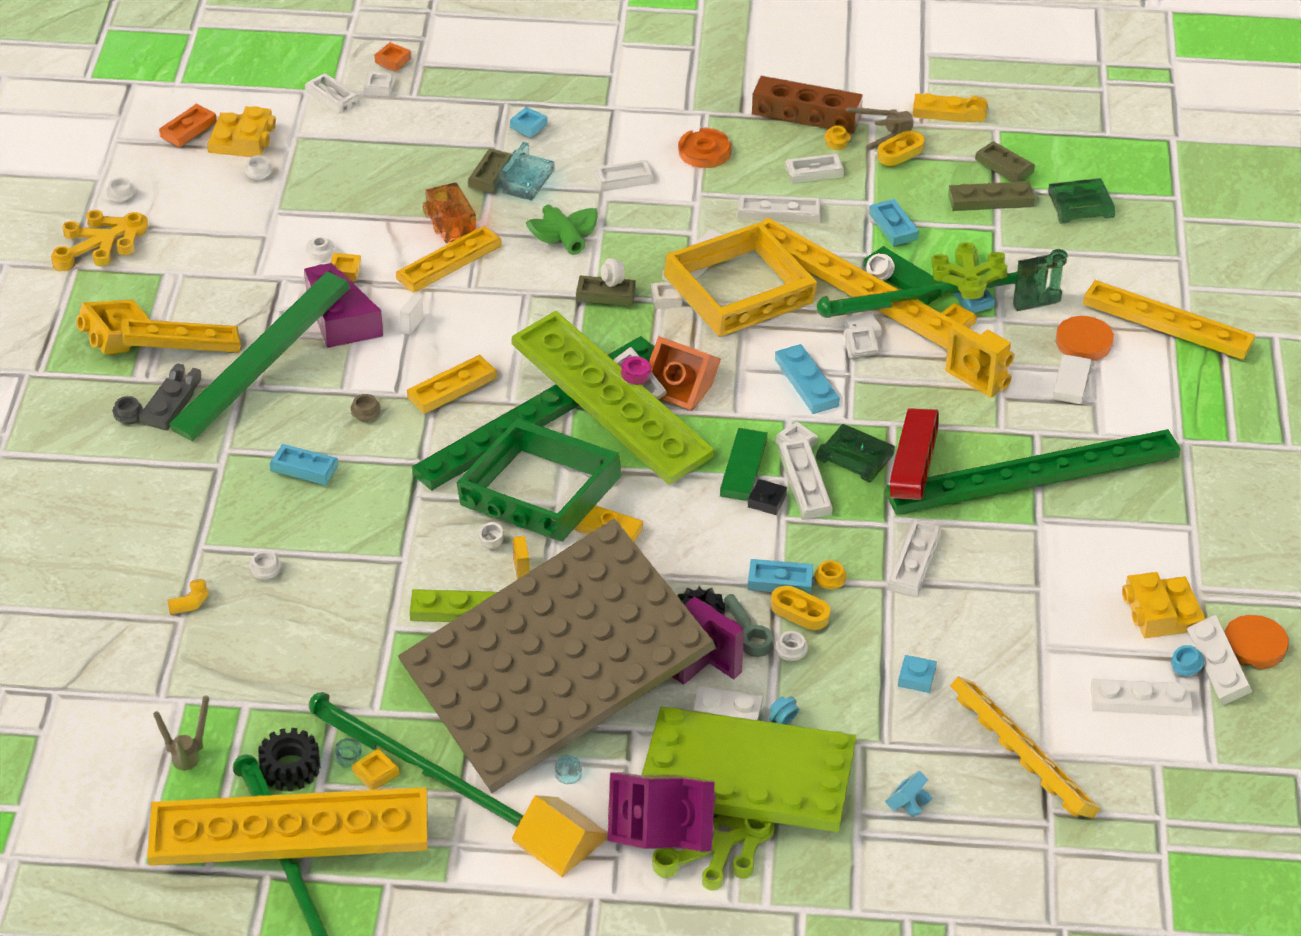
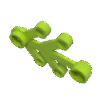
(967, 255)
(745, 830)

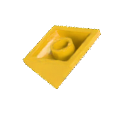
(557, 834)

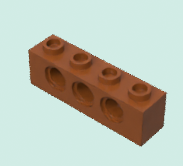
(805, 103)

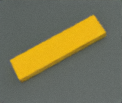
(448, 259)
(180, 335)

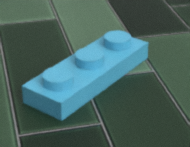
(807, 378)

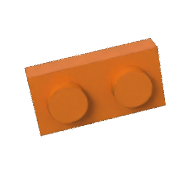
(187, 125)

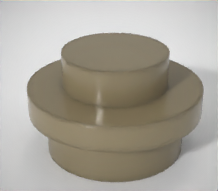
(365, 407)

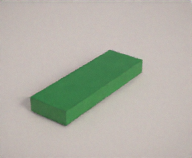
(907, 274)
(743, 464)

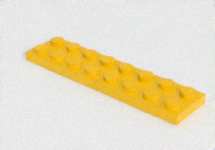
(288, 826)

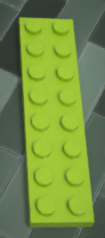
(620, 407)

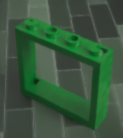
(550, 446)

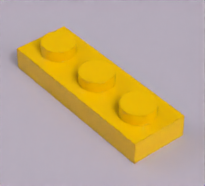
(451, 384)

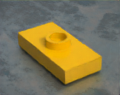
(599, 516)

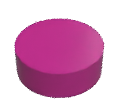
(635, 370)

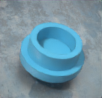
(1187, 660)
(784, 710)

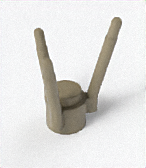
(895, 122)
(184, 748)

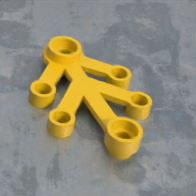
(131, 225)

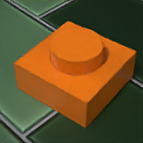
(392, 56)

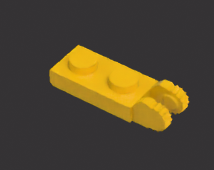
(950, 108)

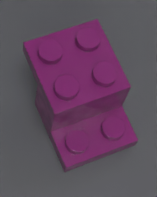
(726, 636)
(661, 811)

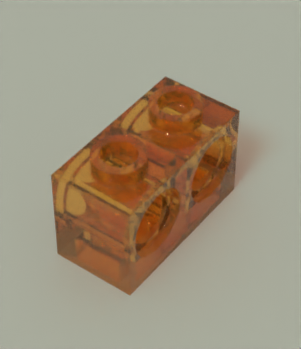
(449, 212)

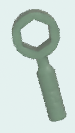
(750, 631)

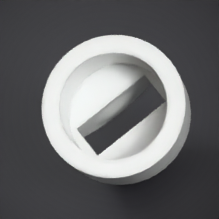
(495, 532)

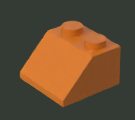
(683, 372)

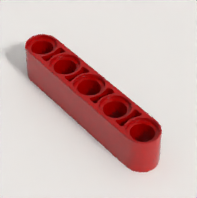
(914, 454)

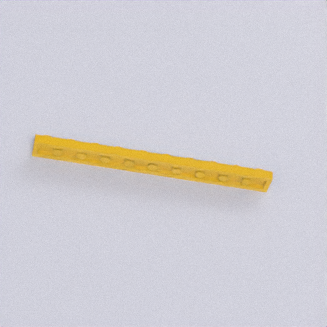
(859, 283)

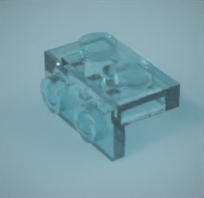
(525, 173)

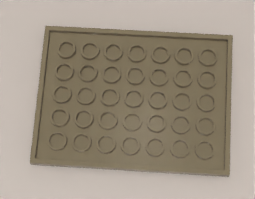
(555, 654)

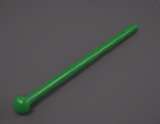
(884, 300)
(369, 736)
(248, 768)

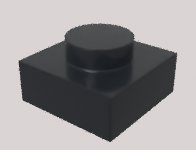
(767, 497)

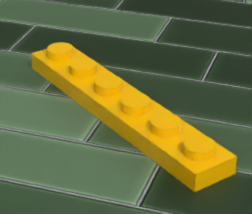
(1169, 319)
(1032, 756)

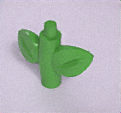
(569, 229)

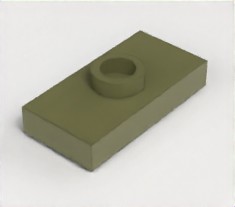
(1004, 162)
(487, 172)
(595, 290)

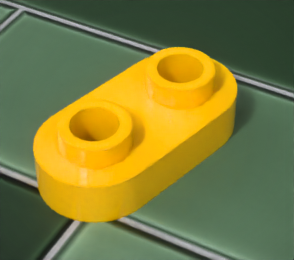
(900, 148)
(800, 607)

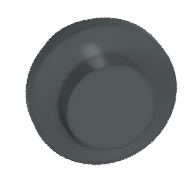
(127, 409)

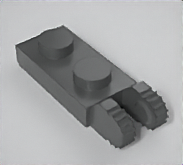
(170, 398)

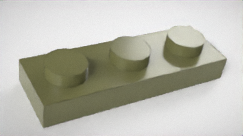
(991, 196)

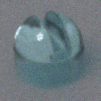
(343, 749)
(574, 772)

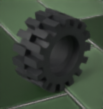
(289, 773)

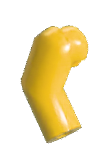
(192, 600)

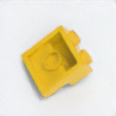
(242, 133)
(103, 322)
(979, 359)
(1160, 604)

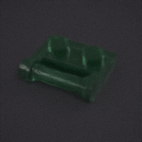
(1081, 193)
(1032, 280)
(856, 452)

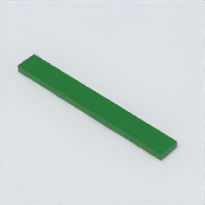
(259, 356)

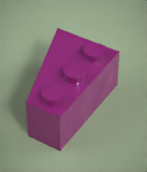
(351, 316)

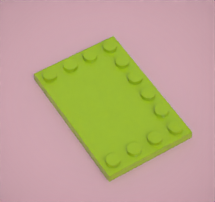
(757, 765)

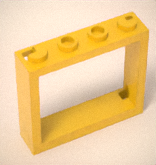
(795, 294)

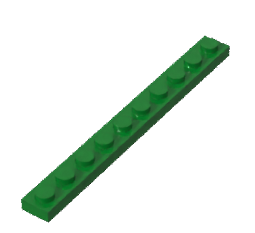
(538, 410)
(1041, 470)

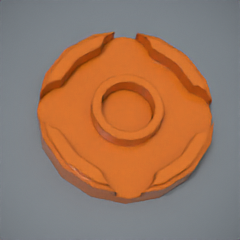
(704, 148)
(1084, 337)
(1257, 641)

